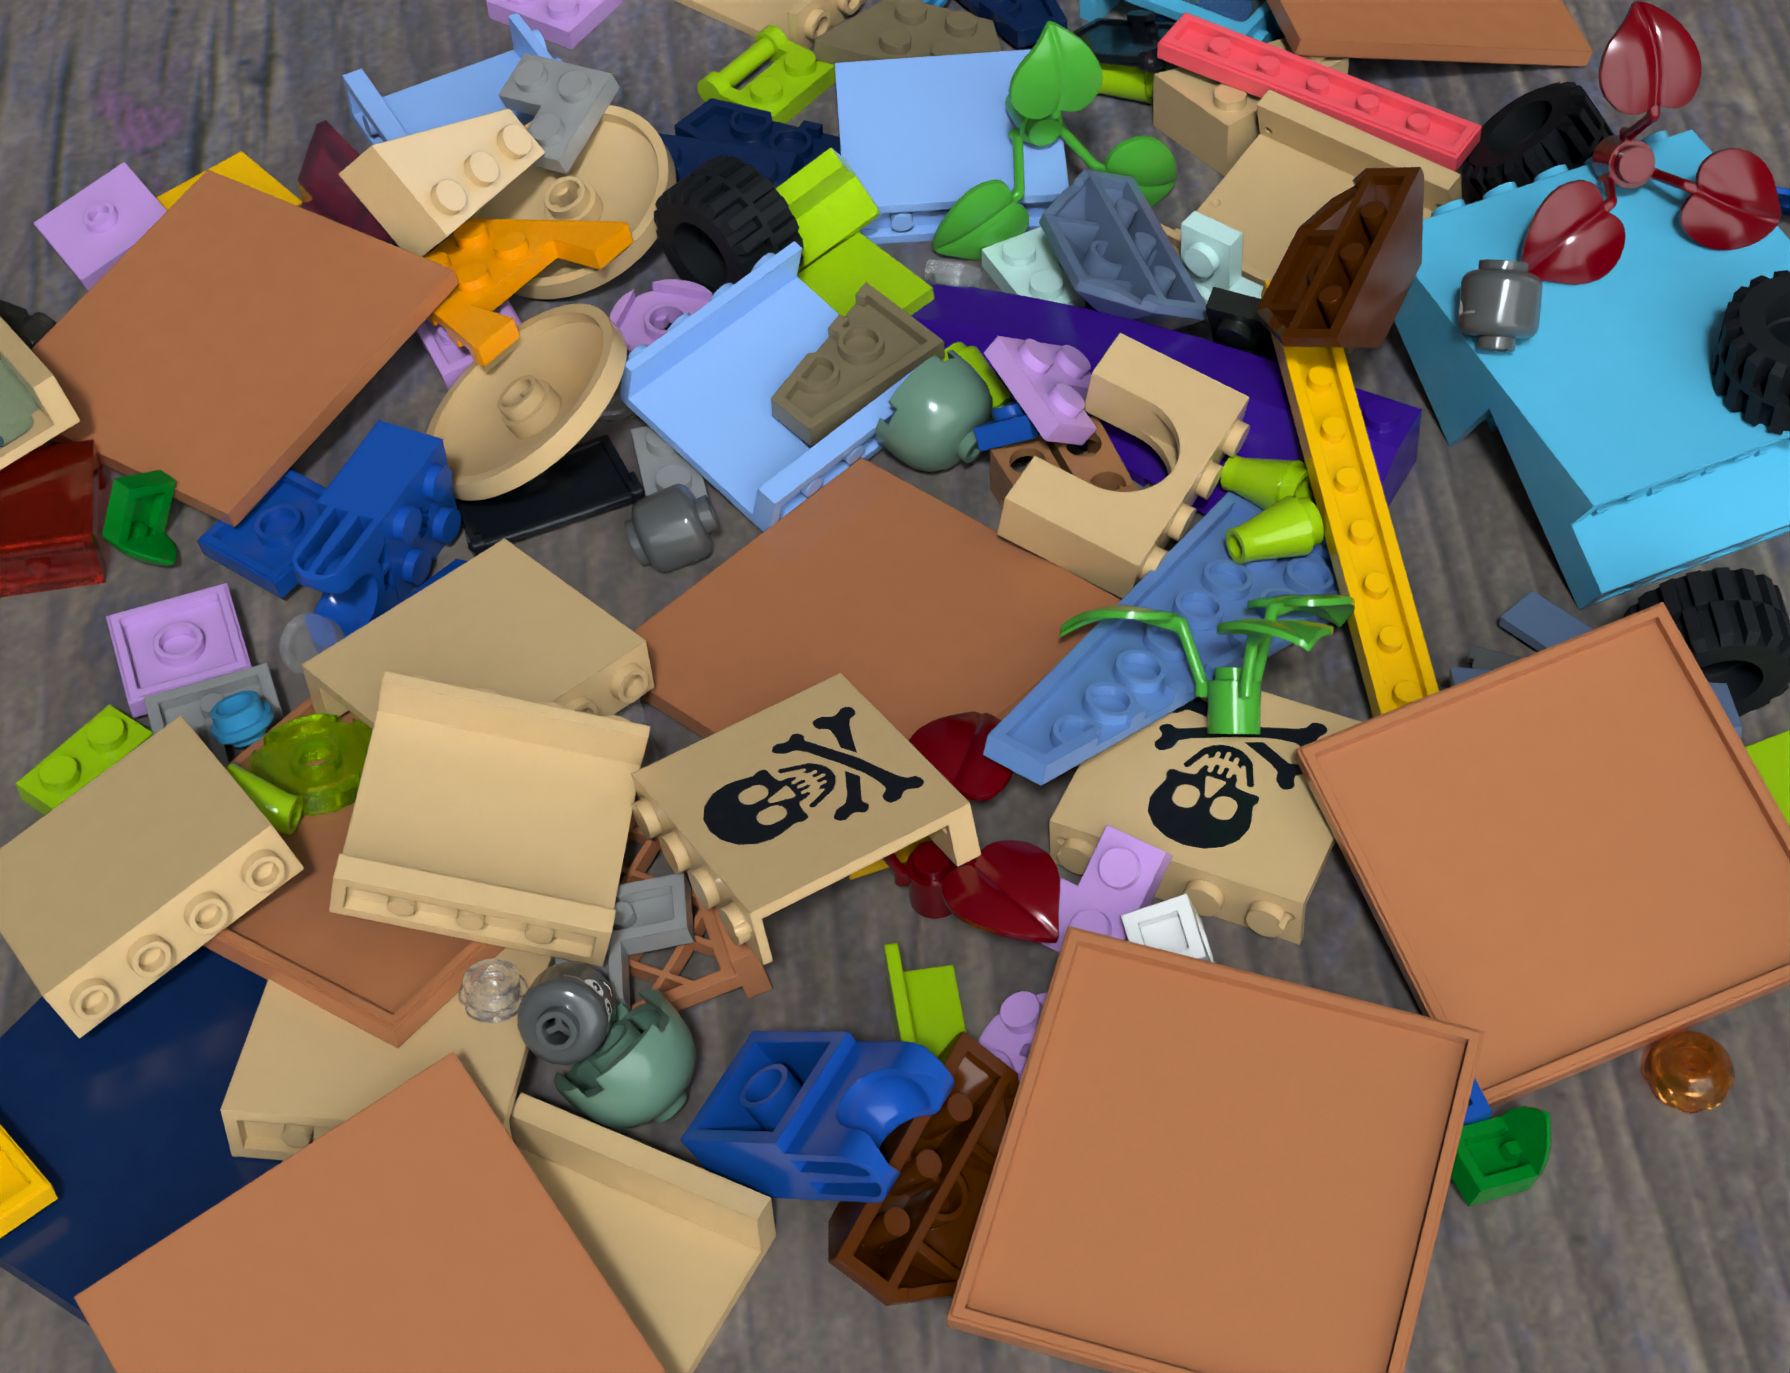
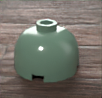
(937, 415)
(637, 1069)

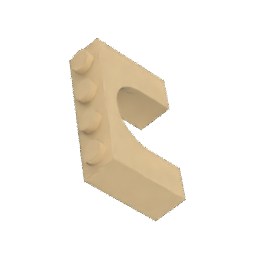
(1117, 534)

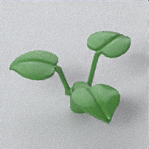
(1051, 78)
(1236, 691)

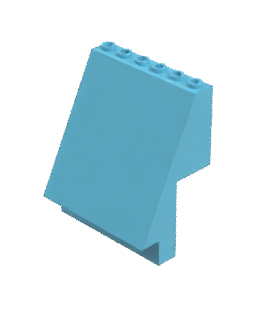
(1616, 390)

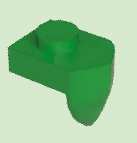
(139, 517)
(1502, 1154)

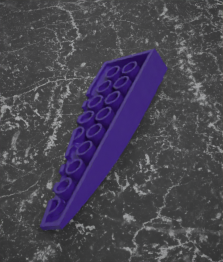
(981, 315)

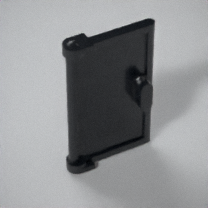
(1126, 41)
(575, 487)

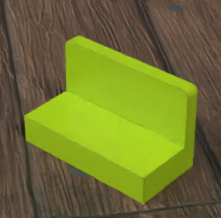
(827, 204)
(923, 1003)

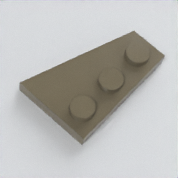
(853, 366)

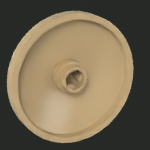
(611, 180)
(530, 401)

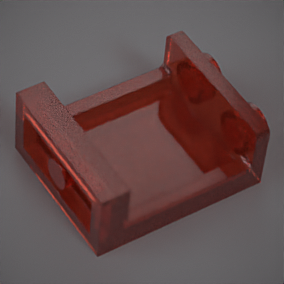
(51, 520)

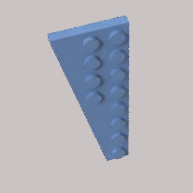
(1138, 672)

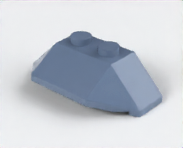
(1120, 252)

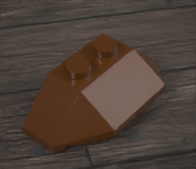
(1350, 264)
(920, 1233)

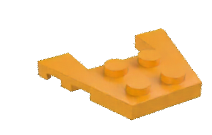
(498, 259)

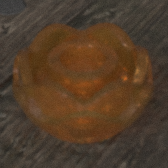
(1688, 1089)

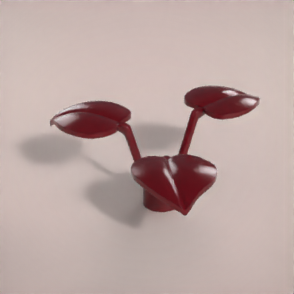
(1728, 208)
(1012, 882)

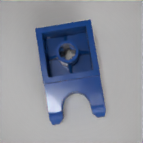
(379, 526)
(811, 1112)

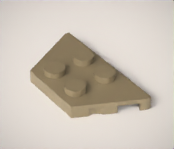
(906, 31)

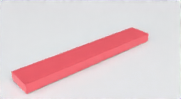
(1373, 109)

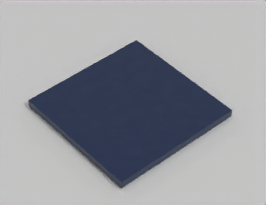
(126, 1122)

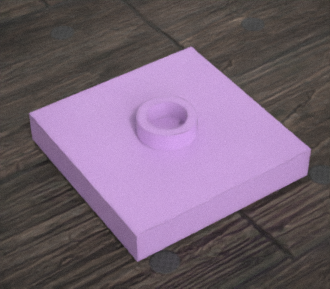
(100, 223)
(177, 643)

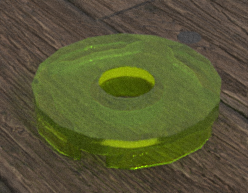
(310, 739)

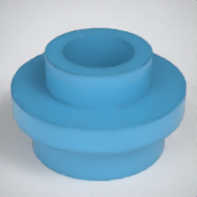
(240, 719)

